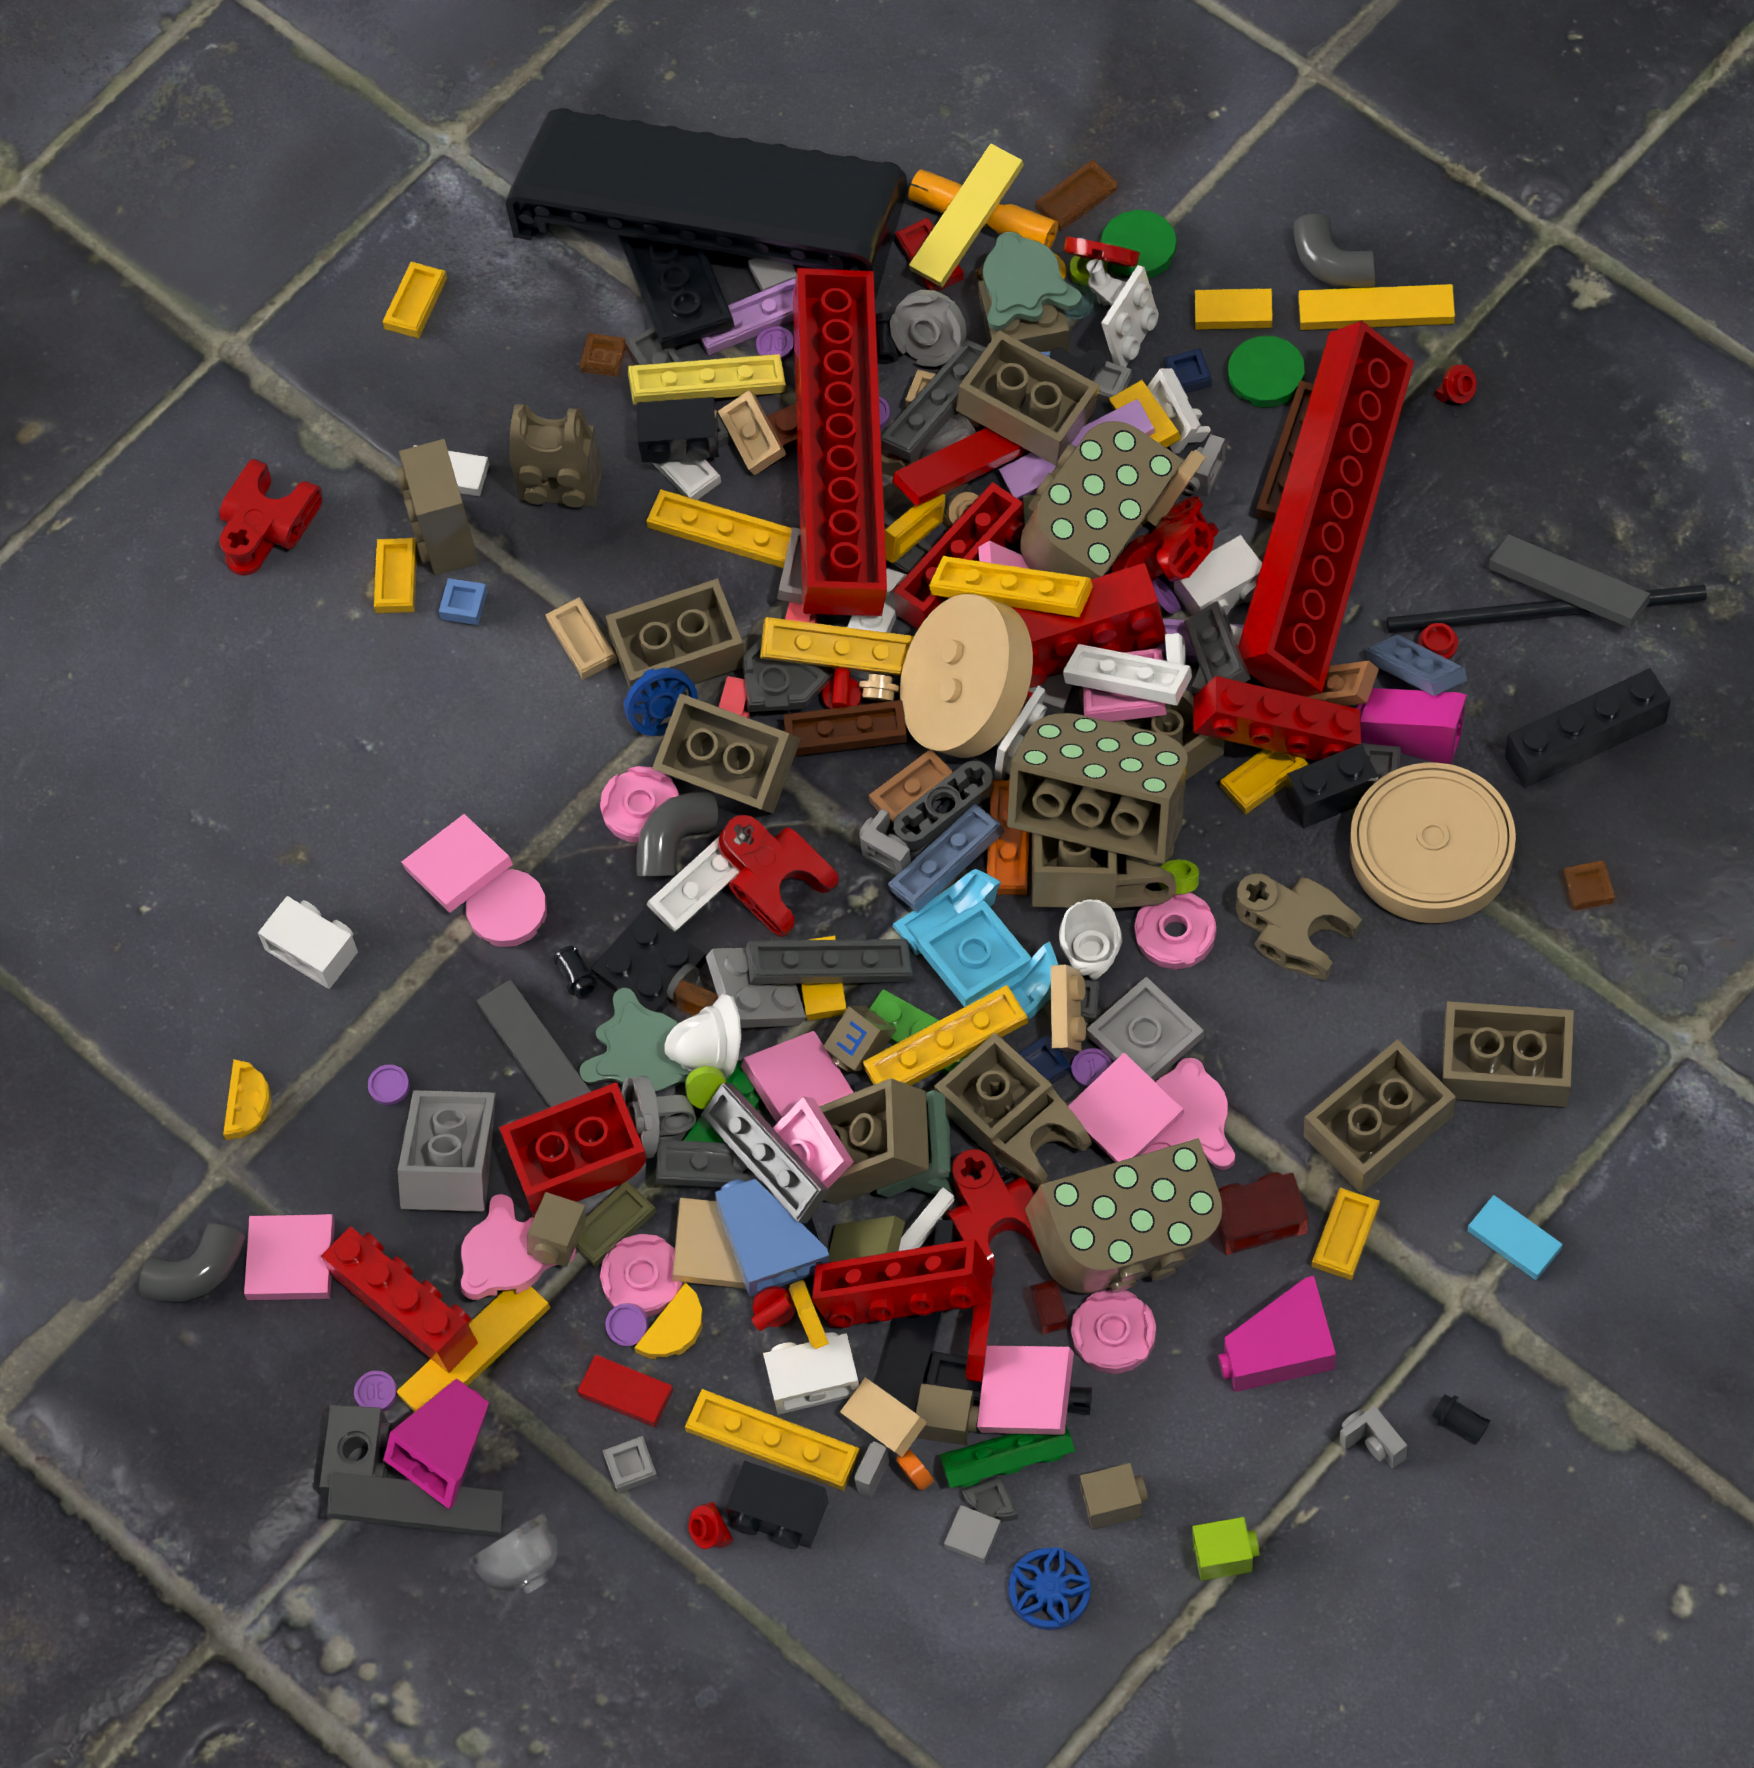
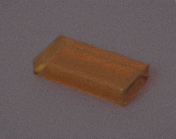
(1076, 194)

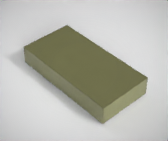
(612, 1221)
(866, 1238)

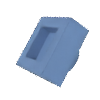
(463, 601)

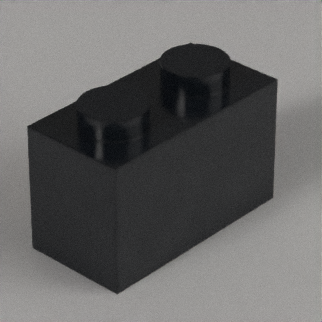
(677, 430)
(1330, 785)
(776, 1506)

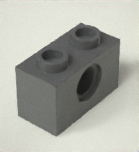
(353, 1429)

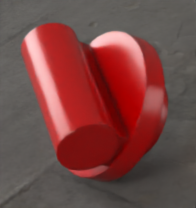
(1458, 385)
(841, 690)
(772, 1307)
(708, 1527)

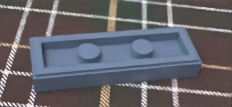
(1416, 665)
(946, 857)

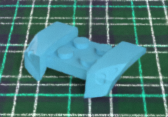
(975, 948)

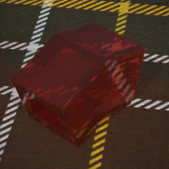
(1049, 1306)

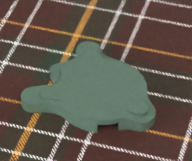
(1022, 279)
(634, 1046)

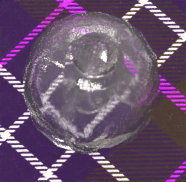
(519, 1557)

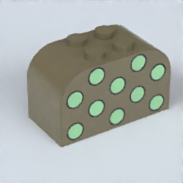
(1096, 500)
(1099, 785)
(1126, 1219)

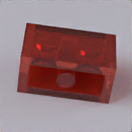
(1261, 1212)

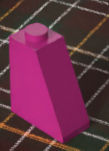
(1415, 721)
(1280, 1341)
(439, 1441)

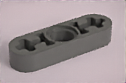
(946, 788)

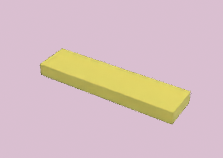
(966, 215)
(707, 378)

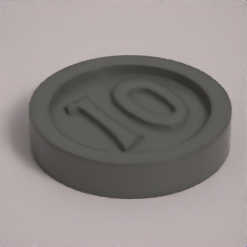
(687, 973)

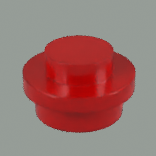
(1439, 639)

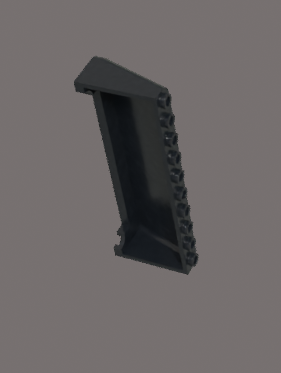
(708, 193)

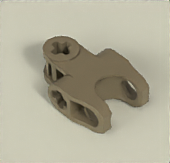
(1289, 920)

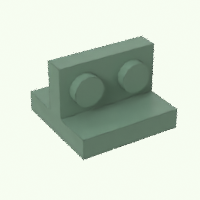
(939, 1153)

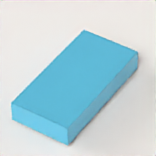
(1515, 1237)

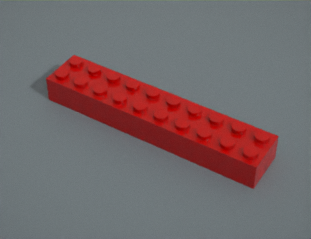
(839, 443)
(1325, 511)

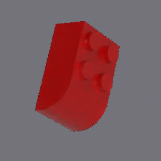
(575, 1147)

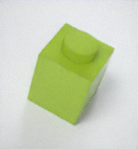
(1224, 1548)

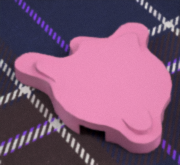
(1203, 1116)
(497, 1255)

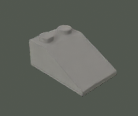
(447, 1151)

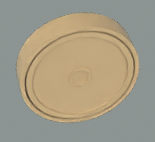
(966, 675)
(1432, 842)

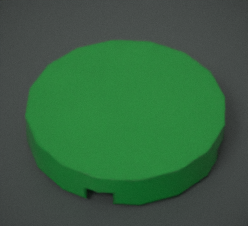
(1143, 233)
(1265, 371)

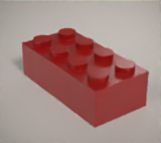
(1117, 617)

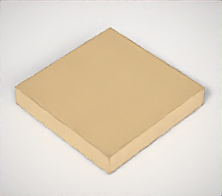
(703, 1247)

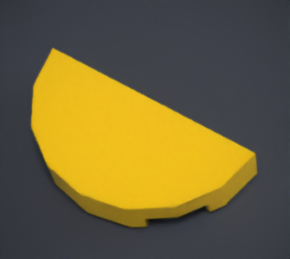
(247, 1101)
(674, 1328)

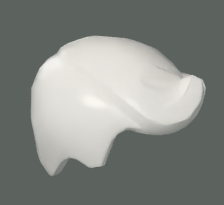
(1090, 937)

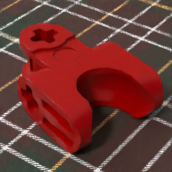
(261, 522)
(1174, 545)
(765, 863)
(988, 1203)

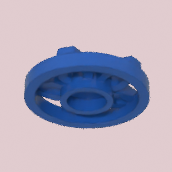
(659, 701)
(1049, 1588)

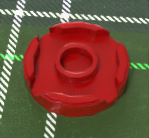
(1101, 251)

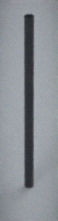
(1529, 610)

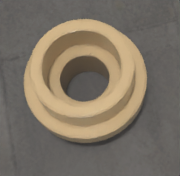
(878, 688)

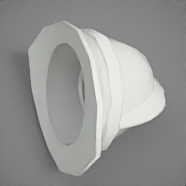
(708, 1038)

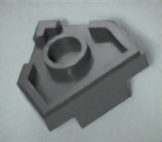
(780, 684)

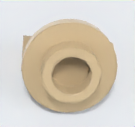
(957, 507)

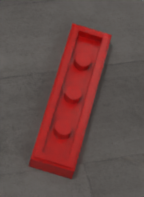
(955, 465)

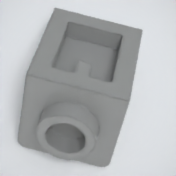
(1210, 468)
(881, 849)
(1381, 1437)

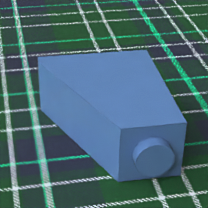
(765, 1237)

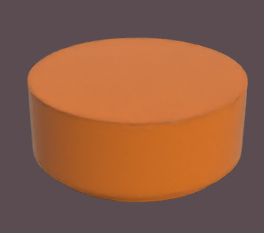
(915, 1470)

